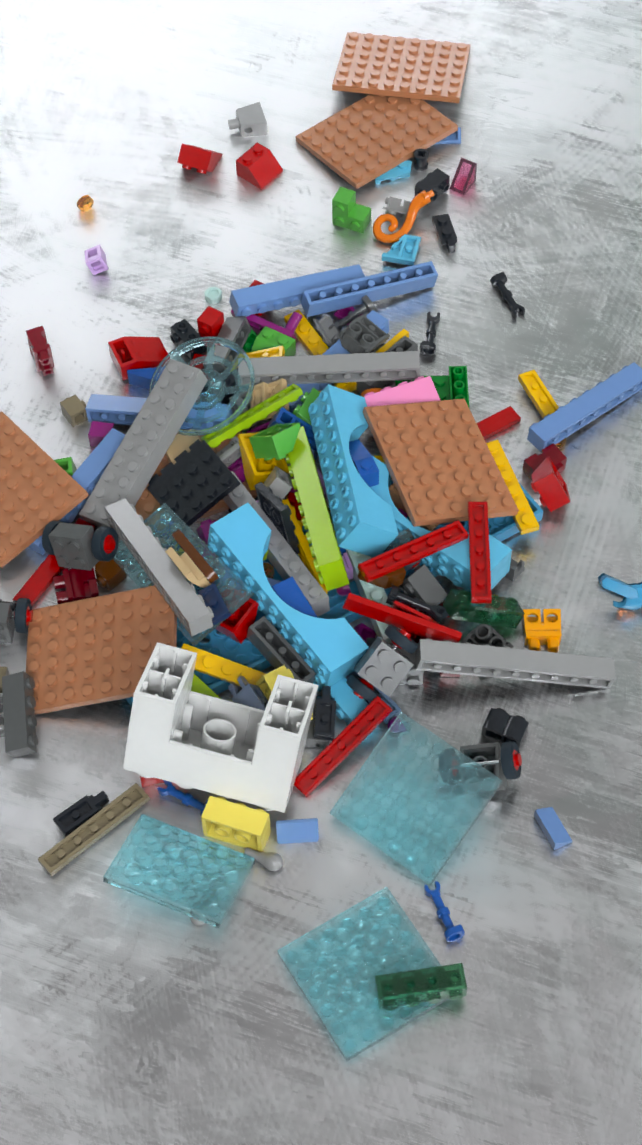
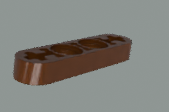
(195, 556)

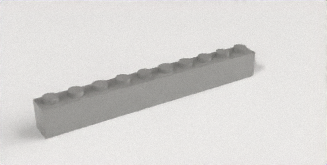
(334, 368)
(282, 555)
(159, 567)
(515, 663)

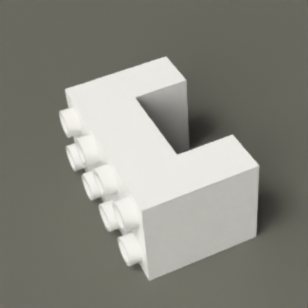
(214, 741)

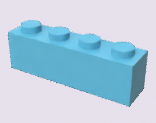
(347, 703)

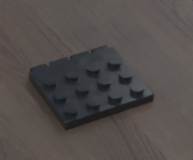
(193, 482)

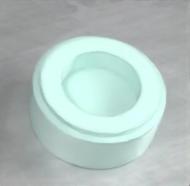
(213, 295)

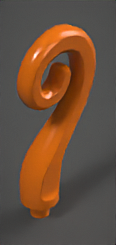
(416, 204)

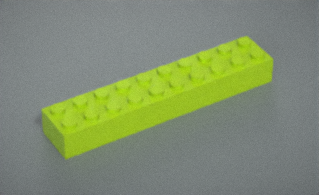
(316, 513)

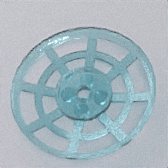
(216, 382)

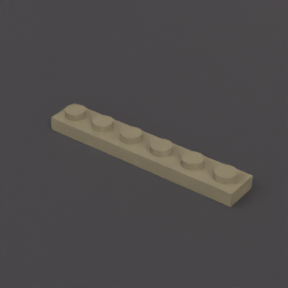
(93, 829)

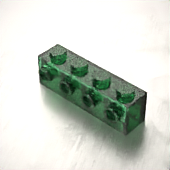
(500, 612)
(420, 986)

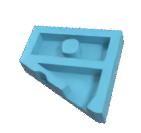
(401, 171)
(403, 251)

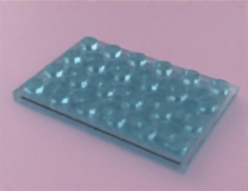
(179, 870)

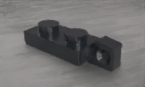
(445, 231)
(324, 715)
(80, 812)

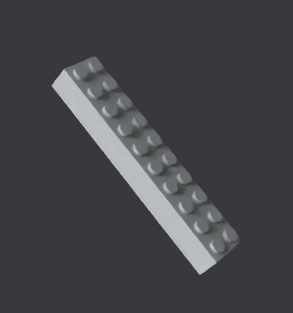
(146, 440)

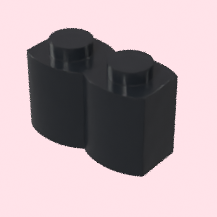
(504, 727)

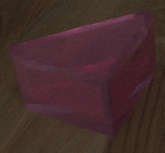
(464, 176)

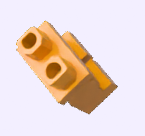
(542, 633)

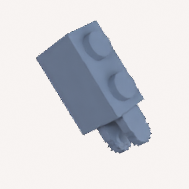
(249, 695)

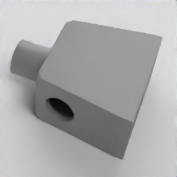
(249, 121)
(279, 482)

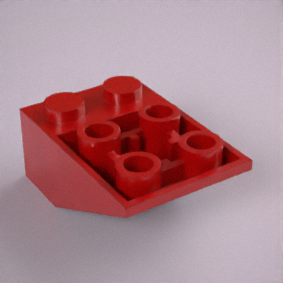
(136, 353)

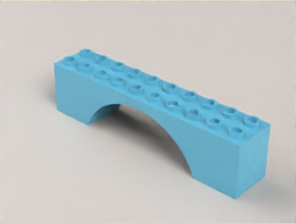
(359, 515)
(454, 560)
(324, 644)

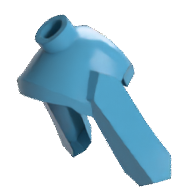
(631, 592)

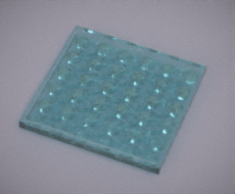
(416, 798)
(339, 968)

